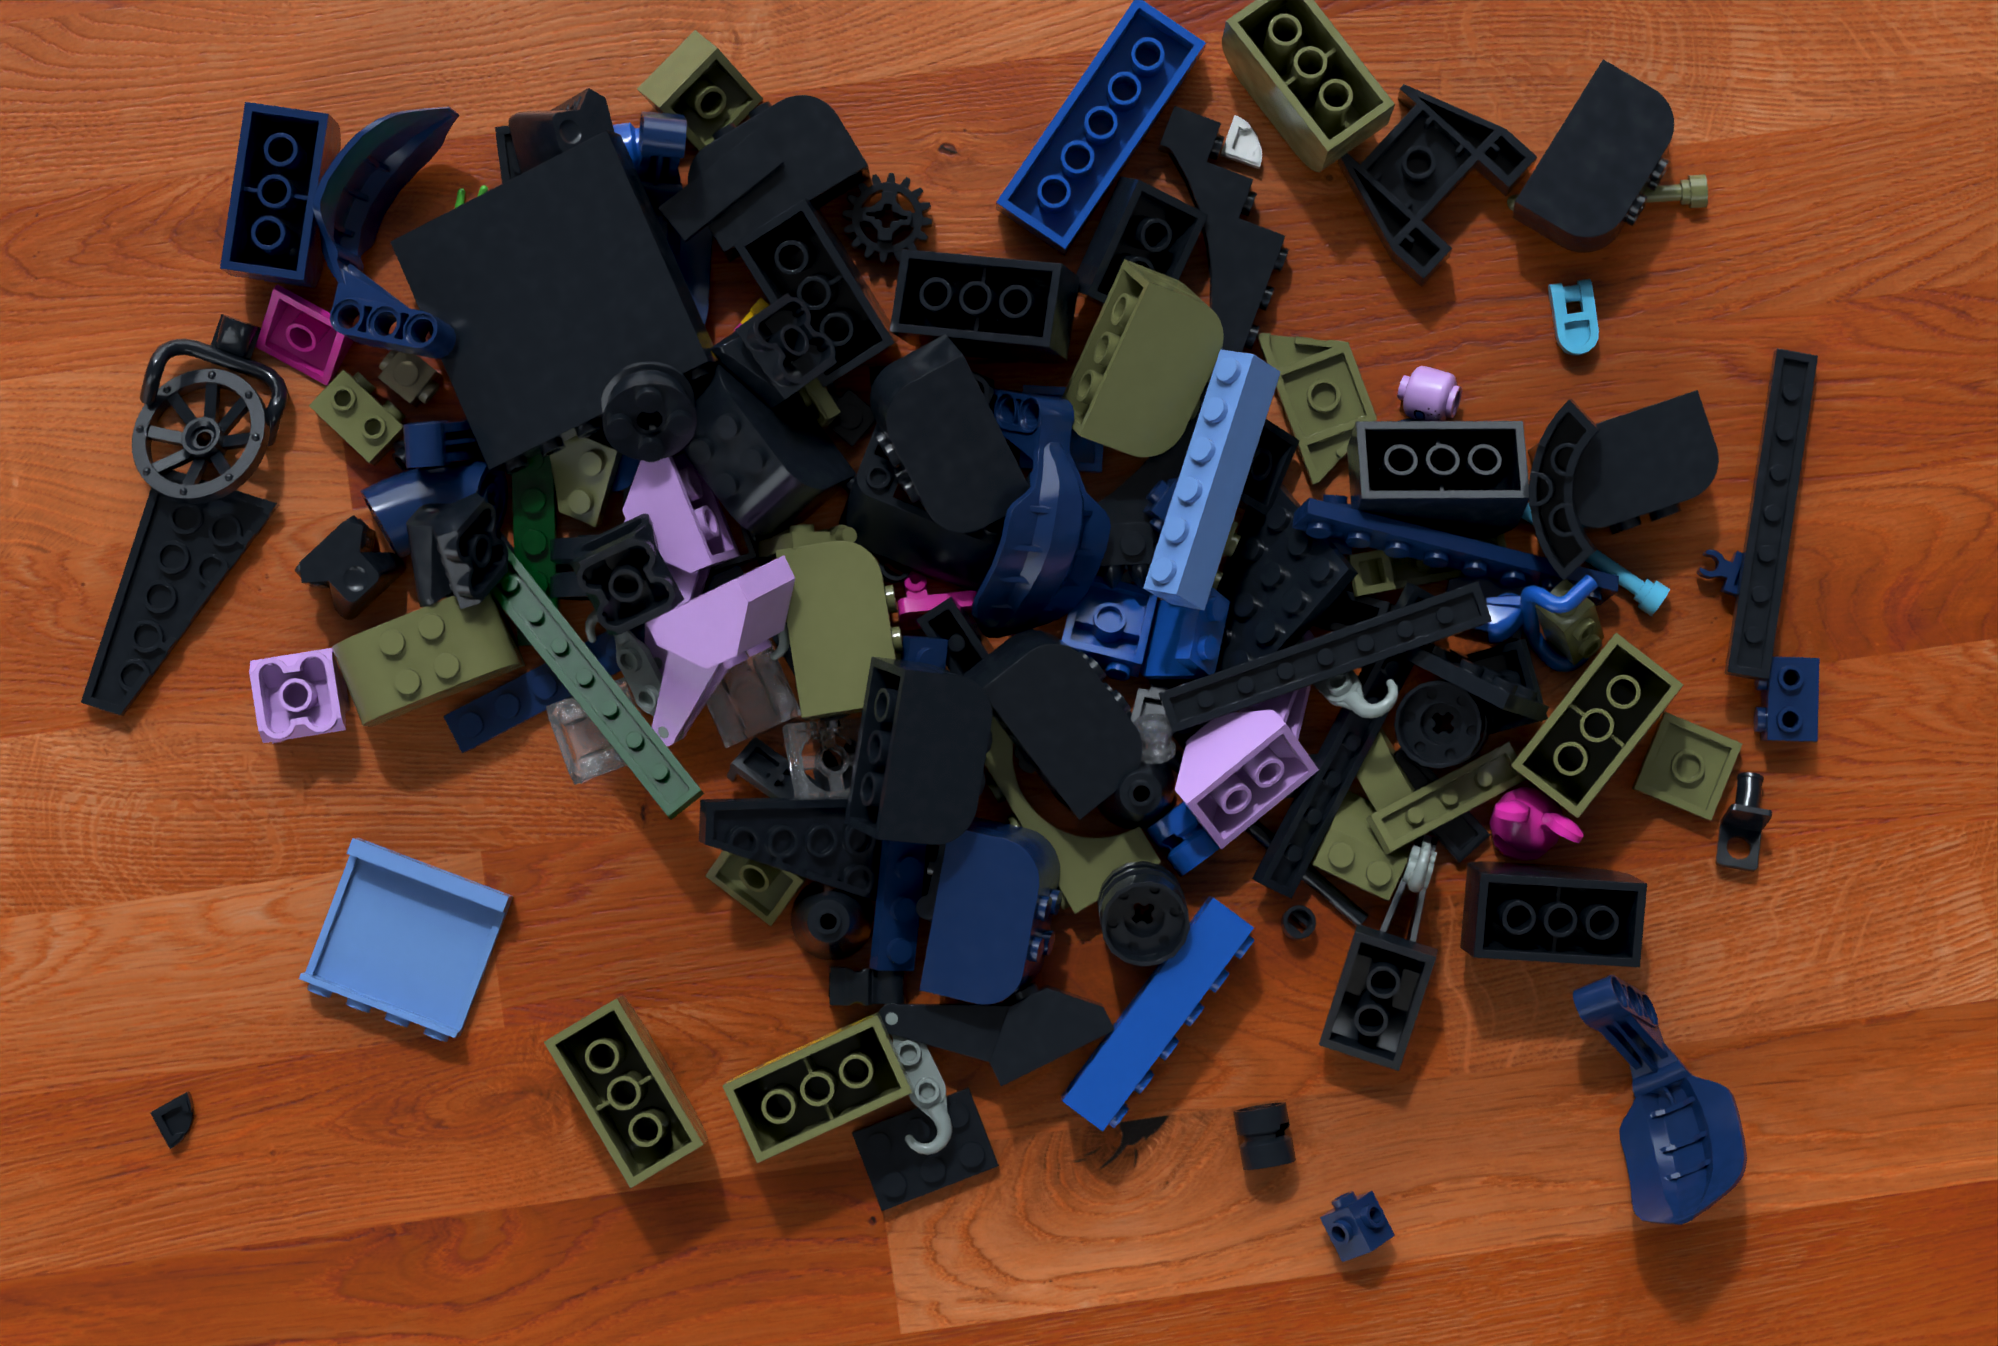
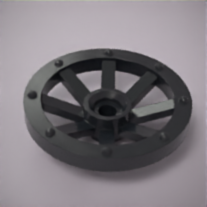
(197, 435)

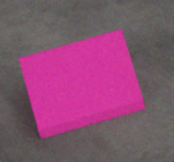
(302, 336)

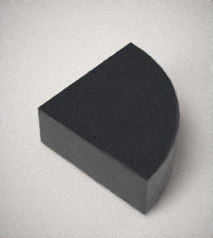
(175, 1119)

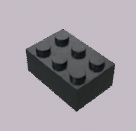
(1141, 228)

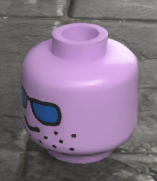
(1430, 394)

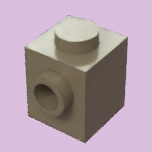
(410, 377)

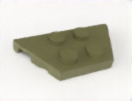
(1319, 396)

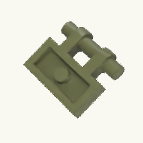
(801, 536)

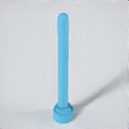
(1646, 593)

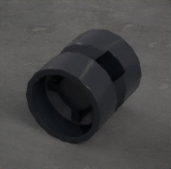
(1264, 1136)

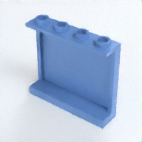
(406, 940)

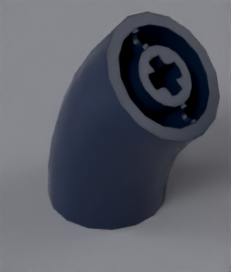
(399, 496)

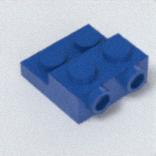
(1112, 627)

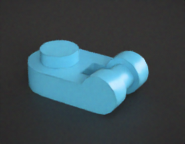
(1575, 331)

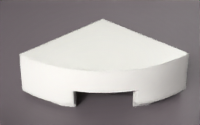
(1242, 144)

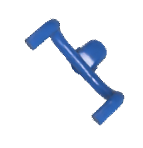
(1512, 611)

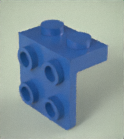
(1185, 639)

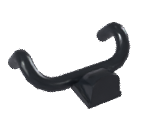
(231, 349)

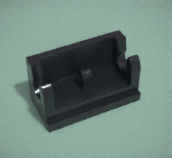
(764, 770)

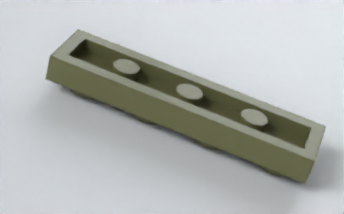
(1445, 799)

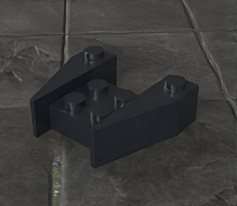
(1421, 168)

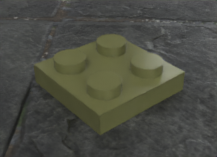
(1687, 766)

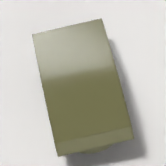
(1383, 775)

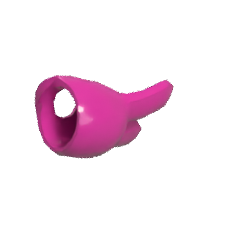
(1530, 824)

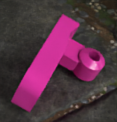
(919, 602)

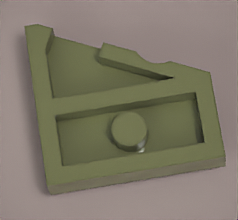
(585, 477)

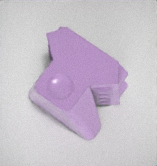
(298, 695)

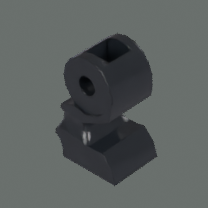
(865, 986)

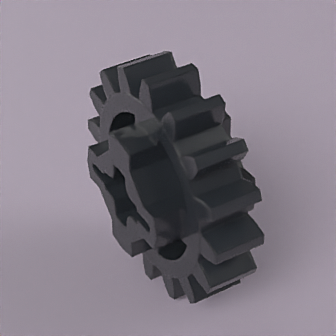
(907, 220)

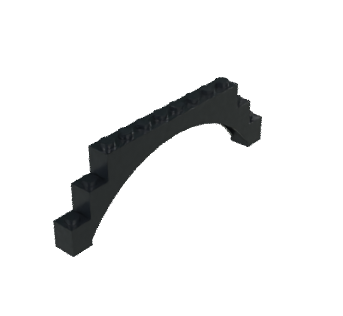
(1239, 270)

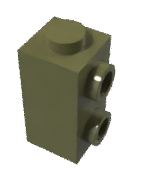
(1574, 632)

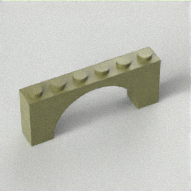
(1082, 860)

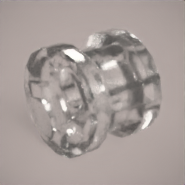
(1156, 738)

